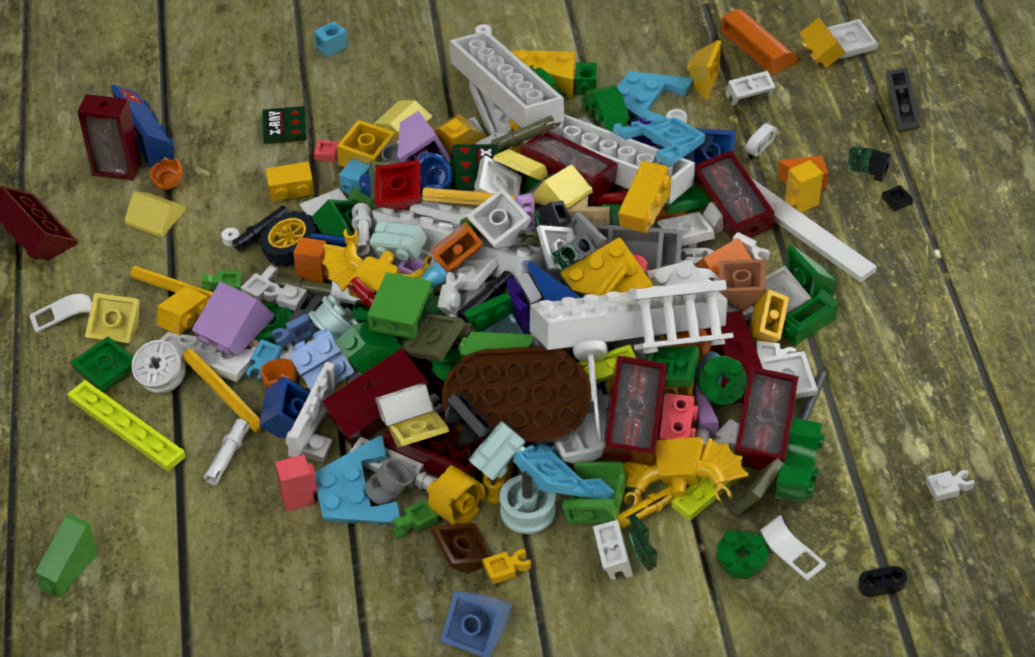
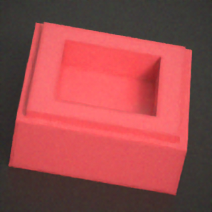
(326, 150)

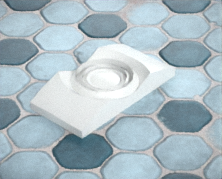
(584, 442)

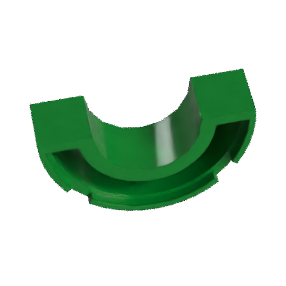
(606, 106)
(798, 473)

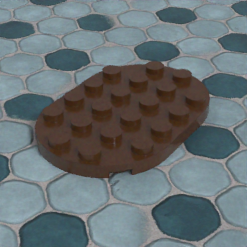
(528, 388)

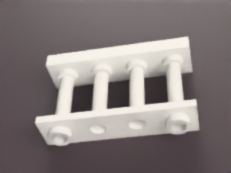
(666, 296)

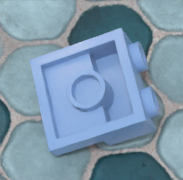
(312, 356)

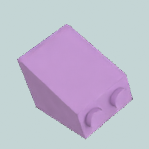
(418, 138)
(231, 320)

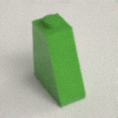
(485, 340)
(66, 556)

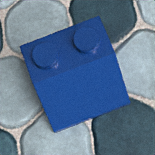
(282, 407)

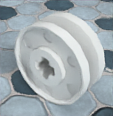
(146, 365)

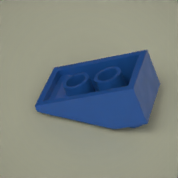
(547, 286)

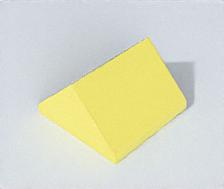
(565, 186)
(152, 213)

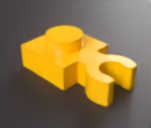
(502, 567)

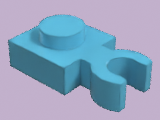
(263, 353)

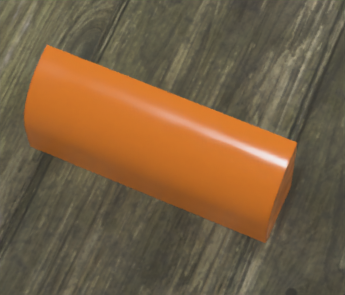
(757, 42)

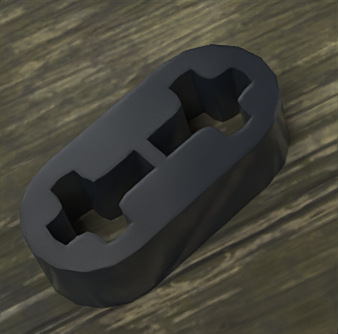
(882, 582)

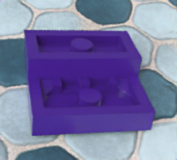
(519, 305)

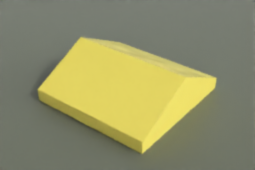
(399, 112)
(522, 164)
(113, 318)
(417, 428)

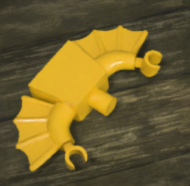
(346, 264)
(684, 464)

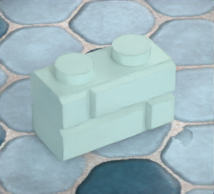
(400, 239)
(497, 451)

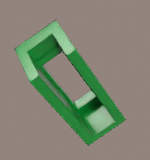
(810, 317)

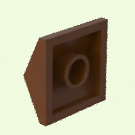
(461, 546)

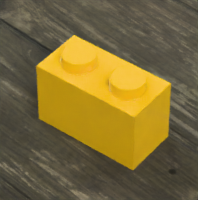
(822, 43)
(290, 181)
(804, 186)
(181, 310)
(768, 317)

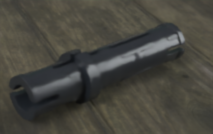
(253, 232)
(491, 290)

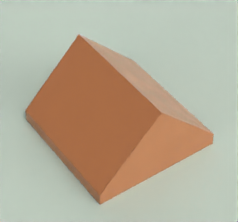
(743, 281)

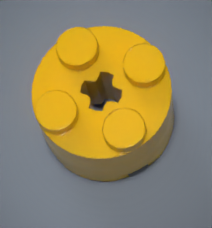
(455, 496)

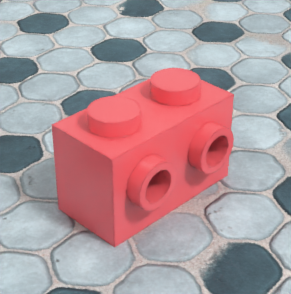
(677, 417)
(296, 482)

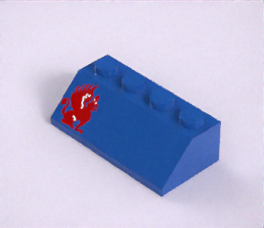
(149, 134)

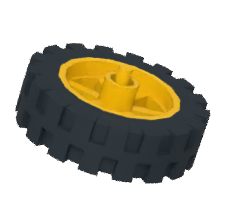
(286, 232)

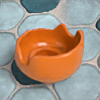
(166, 174)
(277, 369)

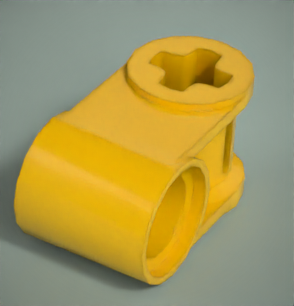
(493, 487)

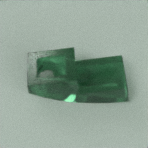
(640, 542)

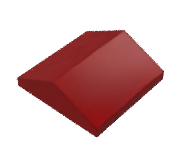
(398, 185)

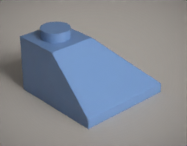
(475, 622)

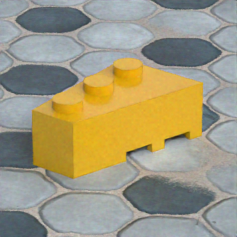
(556, 63)
(645, 197)

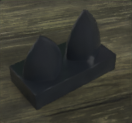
(475, 424)

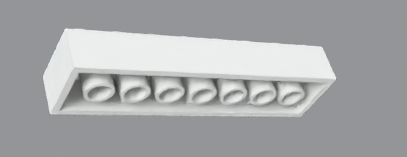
(506, 79)
(625, 152)
(507, 258)
(610, 318)

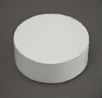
(680, 114)

